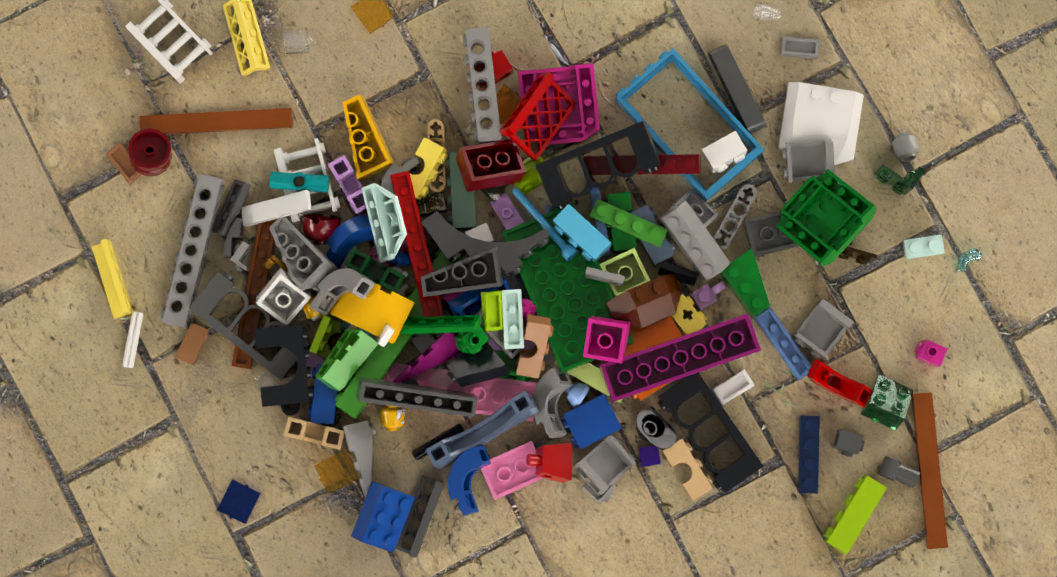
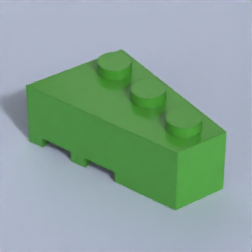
(345, 358)

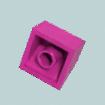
(606, 339)

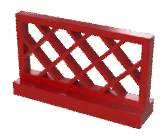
(525, 108)

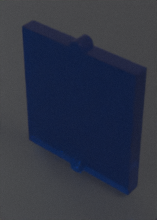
(239, 501)

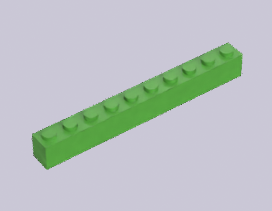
(383, 358)

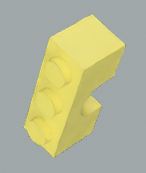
(433, 156)

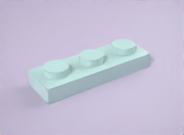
(512, 319)

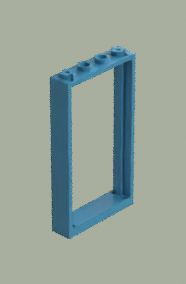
(653, 69)

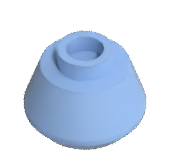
(577, 393)

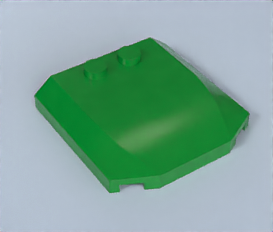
(825, 216)

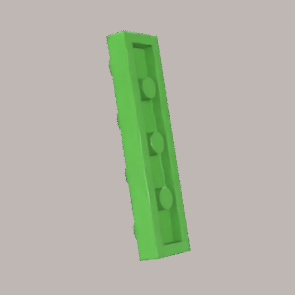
(628, 223)

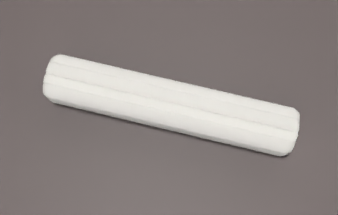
(132, 339)

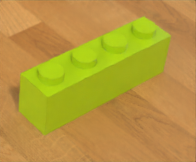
(855, 514)

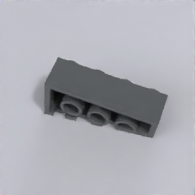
(471, 273)

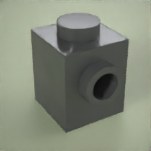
(848, 442)

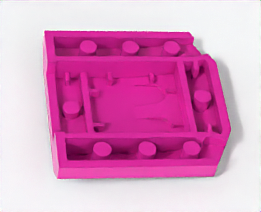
(580, 86)

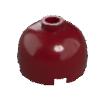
(320, 227)

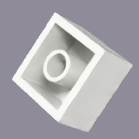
(282, 297)

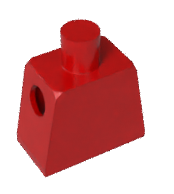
(553, 462)

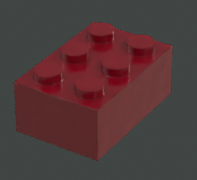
(490, 165)

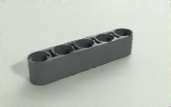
(736, 89)

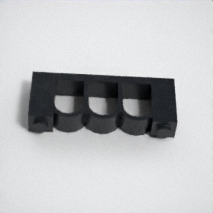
(555, 183)
(738, 470)

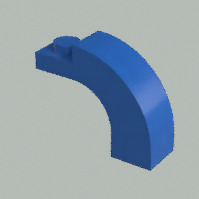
(347, 236)
(461, 476)

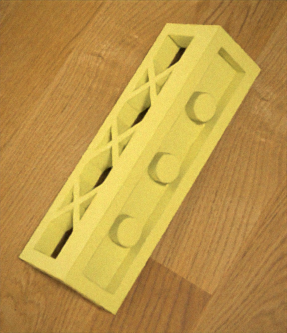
(248, 33)
(112, 279)

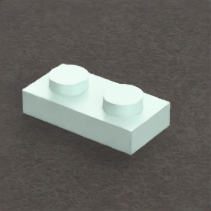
(923, 247)

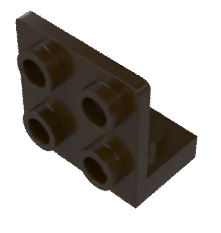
(861, 257)

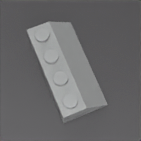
(694, 241)

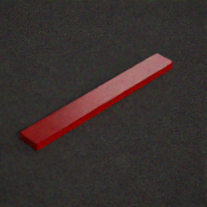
(415, 240)

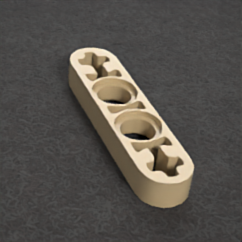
(441, 132)

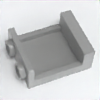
(807, 159)
(822, 329)
(605, 464)

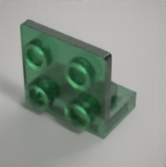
(899, 184)
(888, 402)

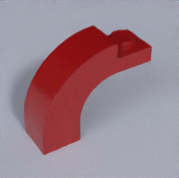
(838, 384)

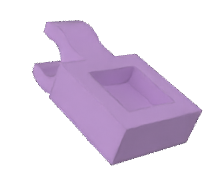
(705, 296)

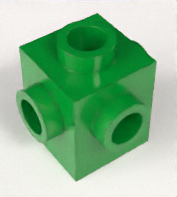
(471, 341)

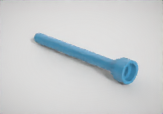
(567, 250)

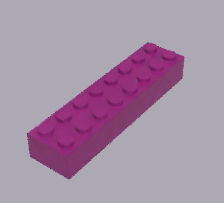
(680, 357)

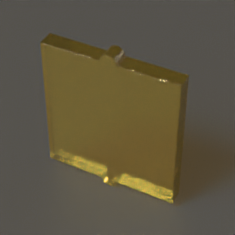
(373, 13)
(336, 472)

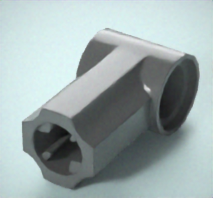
(896, 471)

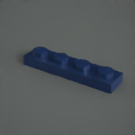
(808, 454)

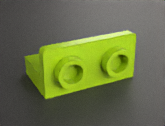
(531, 178)
(326, 329)

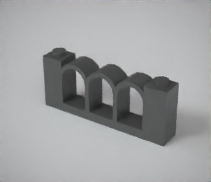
(211, 298)

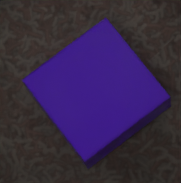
(649, 456)

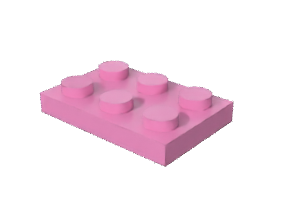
(510, 471)

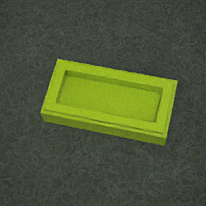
(492, 310)

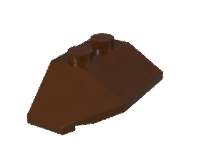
(647, 302)

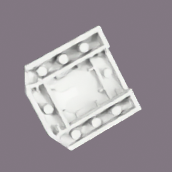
(820, 114)

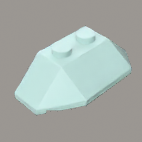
(385, 220)

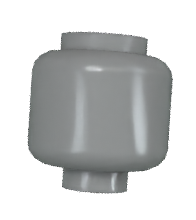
(906, 147)

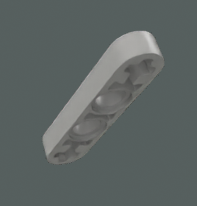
(736, 219)

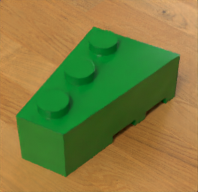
(746, 283)

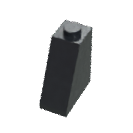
(477, 367)

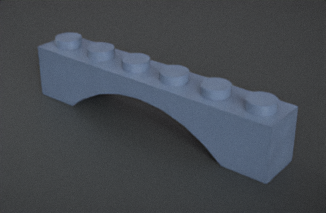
(508, 416)

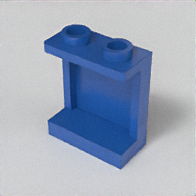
(591, 422)

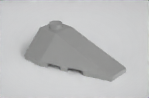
(304, 261)
(361, 443)

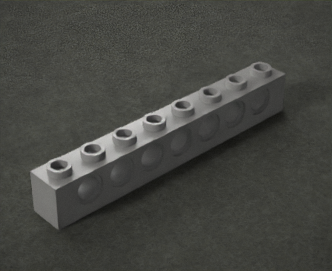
(197, 261)

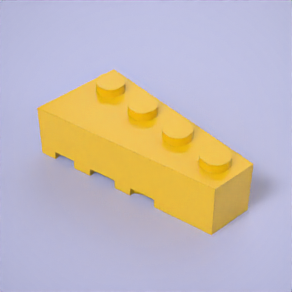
(368, 146)

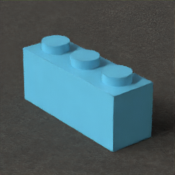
(581, 233)

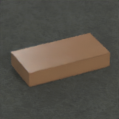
(120, 158)
(192, 343)

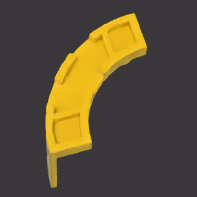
(374, 311)

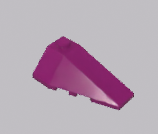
(440, 351)

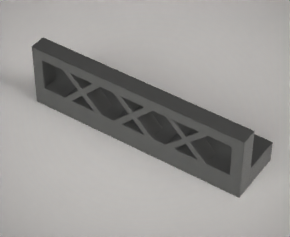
(424, 523)

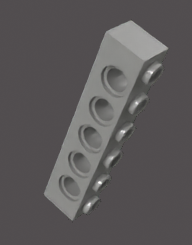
(473, 38)

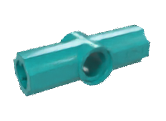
(286, 181)

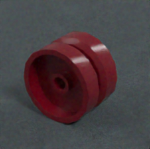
(150, 141)

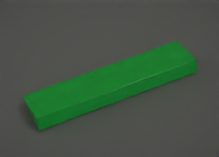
(441, 324)

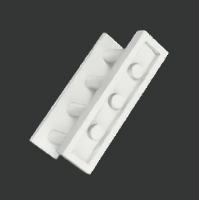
(164, 57)
(283, 159)

